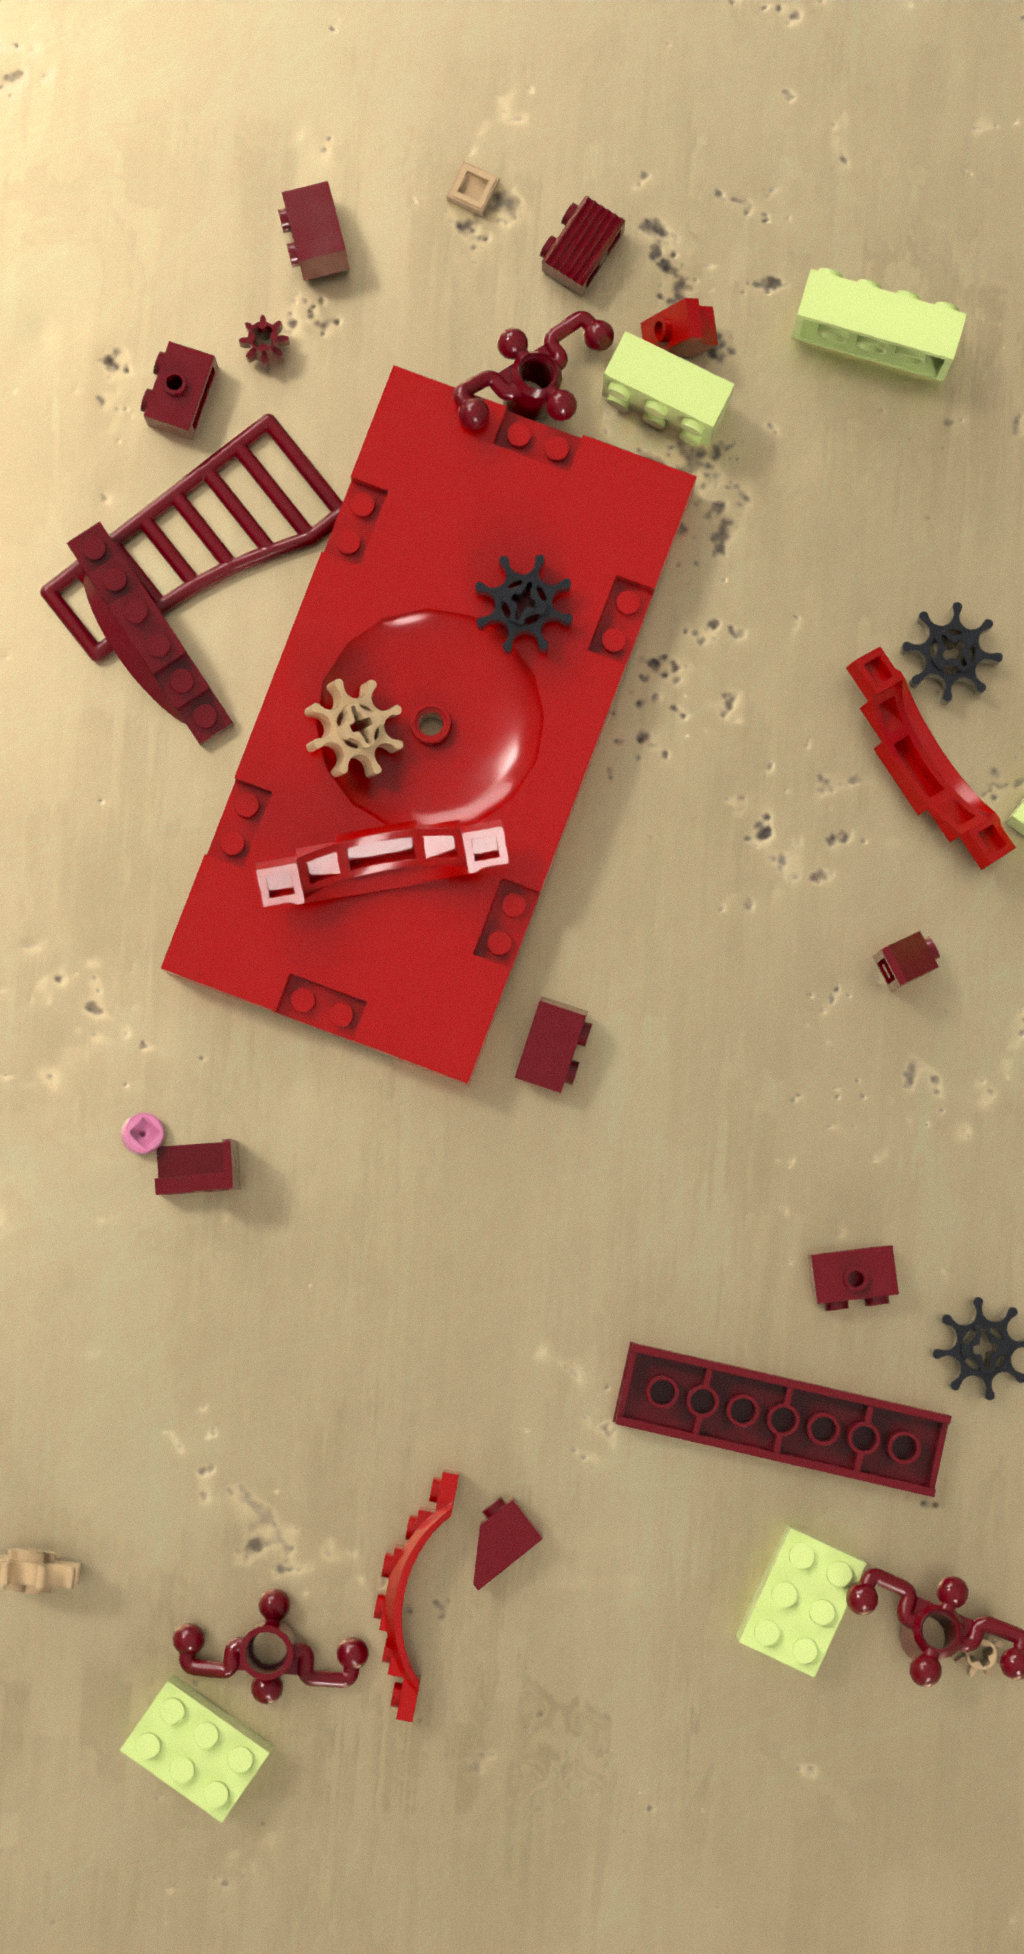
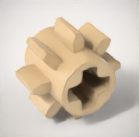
(989, 1654)

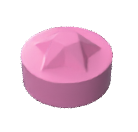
(142, 1133)

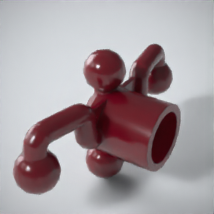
(539, 366)
(959, 1631)
(240, 1654)

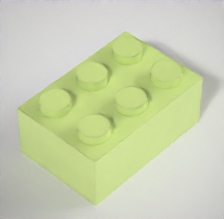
(666, 390)
(800, 1600)
(197, 1748)

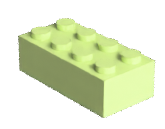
(879, 324)

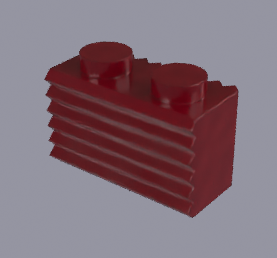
(582, 245)

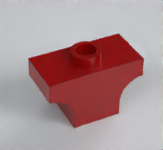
(682, 328)

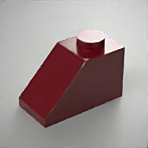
(907, 960)
(502, 1539)

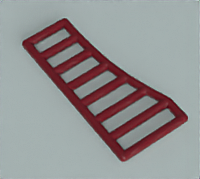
(228, 564)

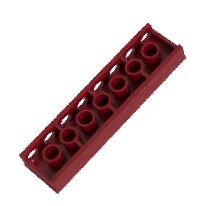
(781, 1419)

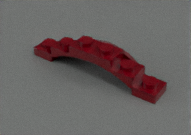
(144, 637)

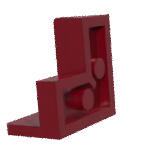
(198, 1168)

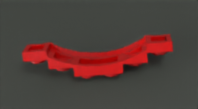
(921, 765)
(381, 860)
(398, 1569)

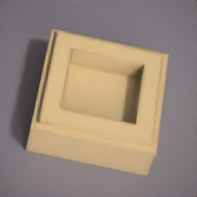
(473, 188)

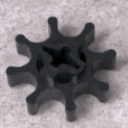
(541, 610)
(949, 637)
(963, 1350)

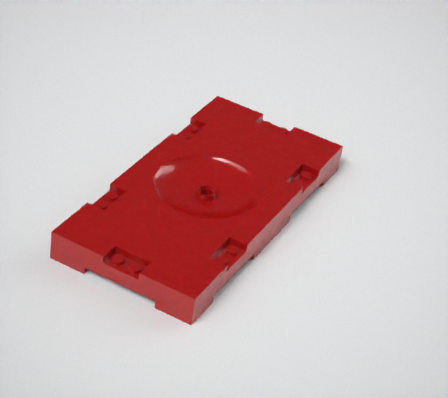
(399, 606)

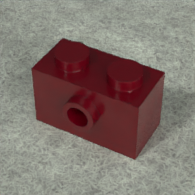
(315, 231)
(179, 390)
(552, 1044)
(853, 1276)

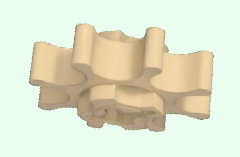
(340, 737)
(36, 1571)

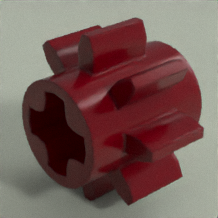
(265, 331)

